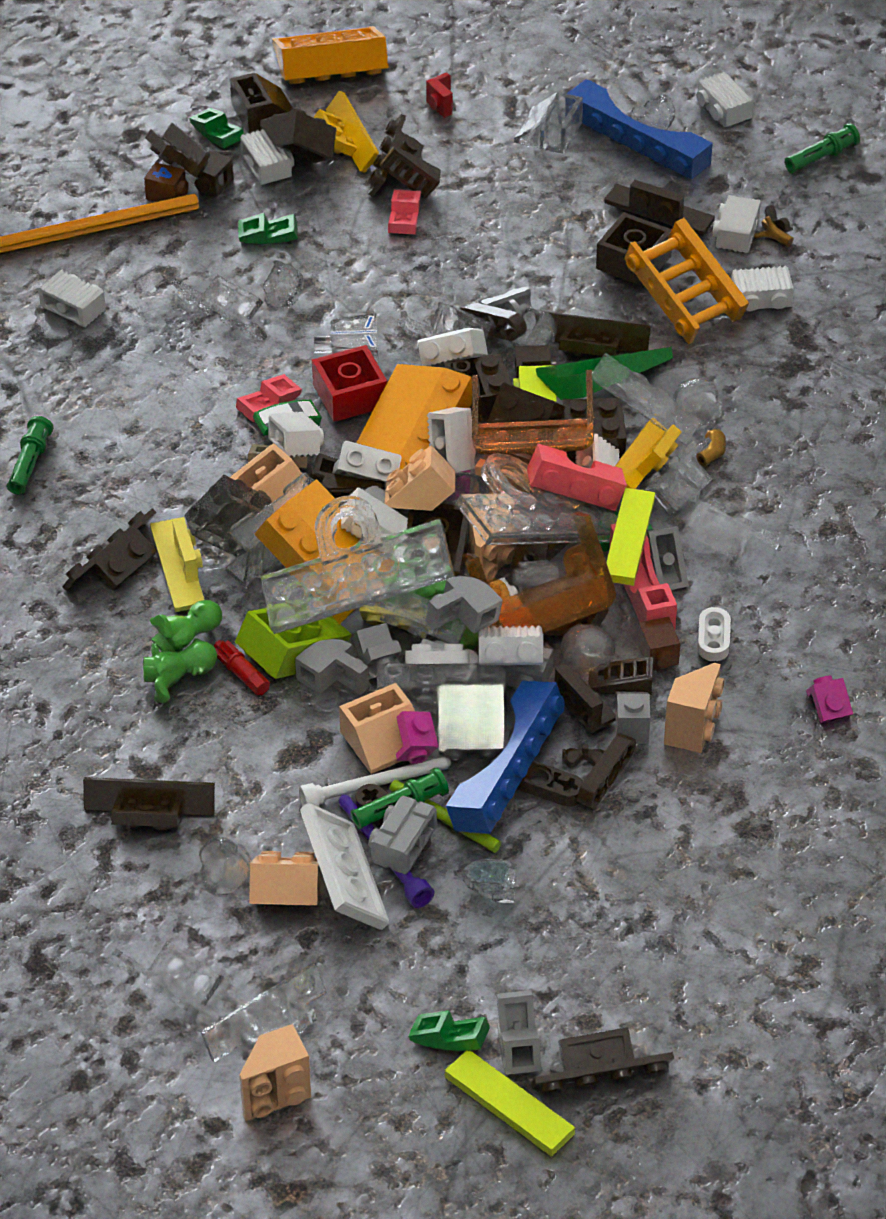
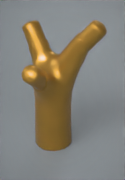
(774, 233)

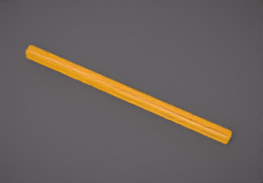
(98, 223)

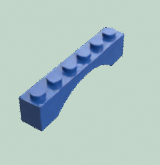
(678, 151)
(482, 799)

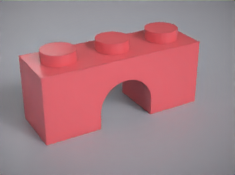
(596, 485)

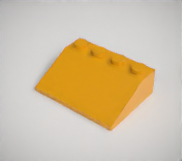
(330, 54)
(400, 414)
(291, 530)

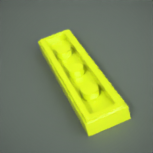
(630, 535)
(510, 1102)

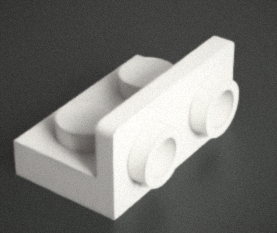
(366, 462)

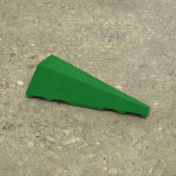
(569, 379)

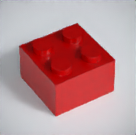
(348, 382)

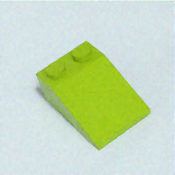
(278, 651)

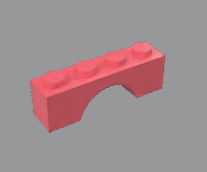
(647, 595)

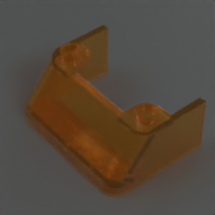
(524, 436)
(563, 600)

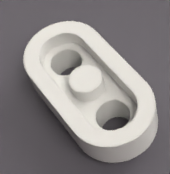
(714, 634)
(424, 655)

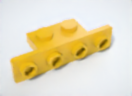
(350, 133)
(647, 452)

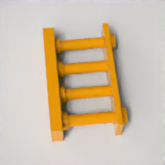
(706, 267)

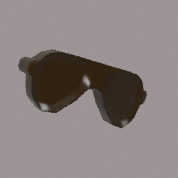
(782, 223)
(574, 756)

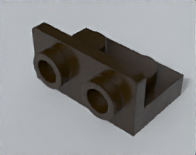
(582, 700)

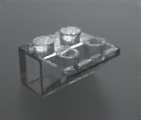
(552, 123)

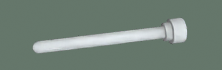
(317, 795)

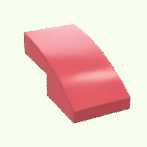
(404, 212)
(271, 392)

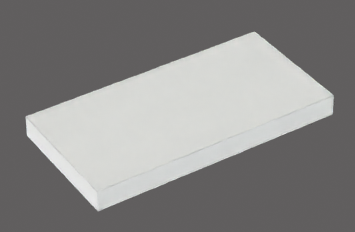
(344, 866)

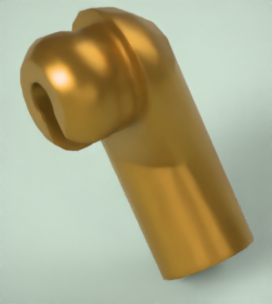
(715, 448)

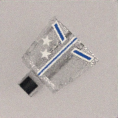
(349, 334)

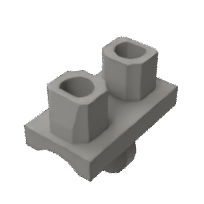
(512, 300)

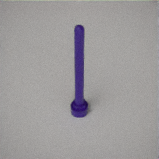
(416, 890)

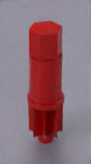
(241, 667)

